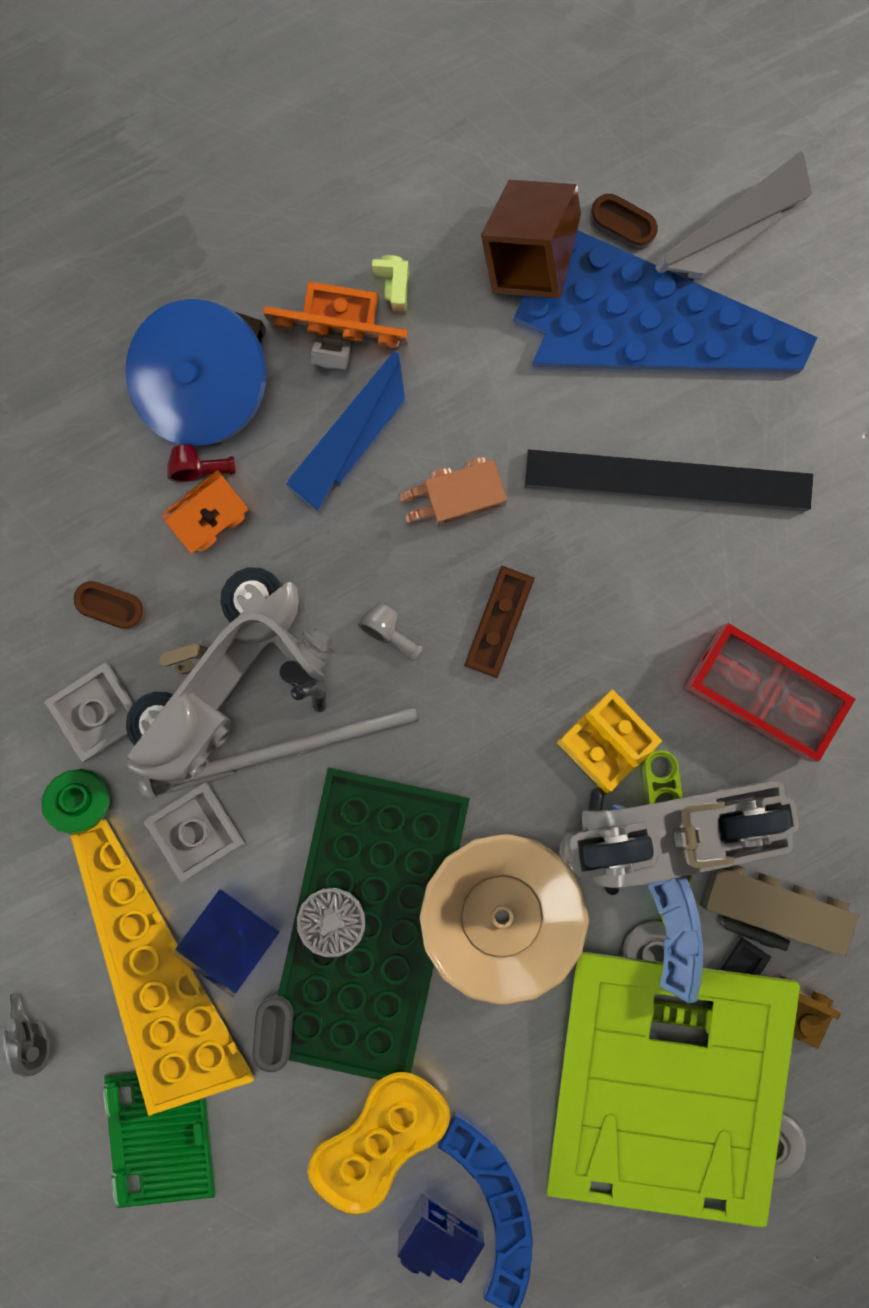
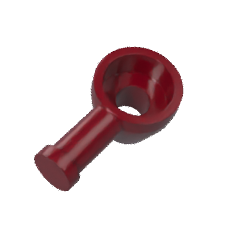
(186, 465)

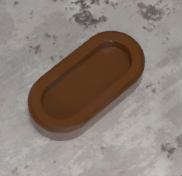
(623, 221)
(109, 605)

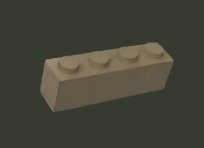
(780, 910)

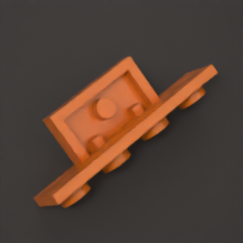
(338, 311)

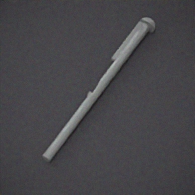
(227, 766)

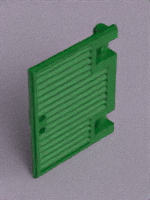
(163, 1148)

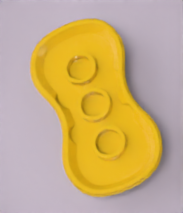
(396, 1123)

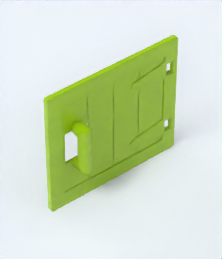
(672, 1115)

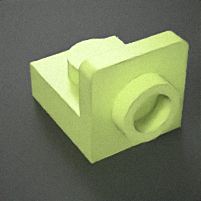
(396, 288)

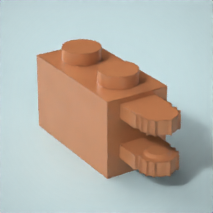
(458, 493)

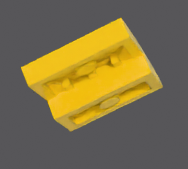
(609, 741)

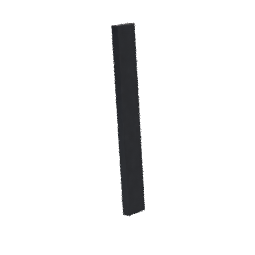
(669, 480)

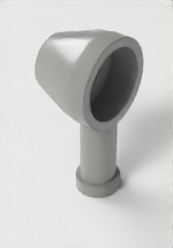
(381, 624)

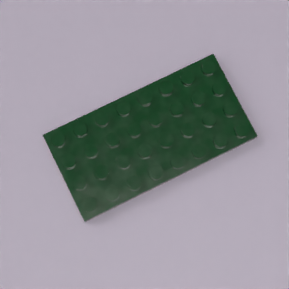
(383, 848)

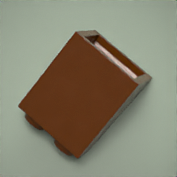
(531, 238)

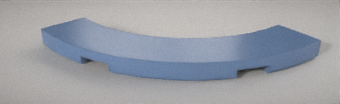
(684, 937)

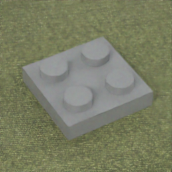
(91, 711)
(193, 832)

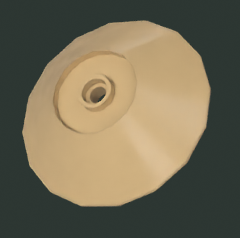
(527, 951)

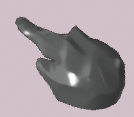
(25, 1049)

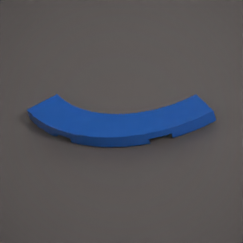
(507, 1205)

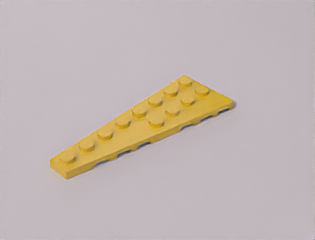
(166, 1014)

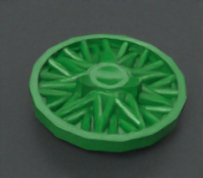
(75, 801)

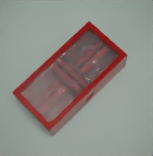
(769, 693)

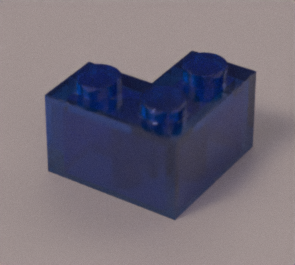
(438, 1241)

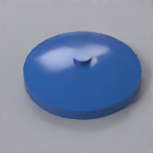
(195, 372)

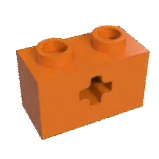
(215, 496)

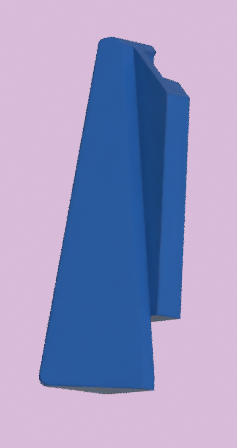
(350, 435)

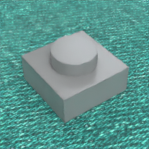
(331, 352)

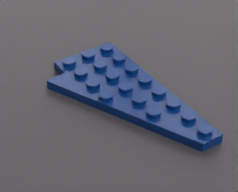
(633, 317)

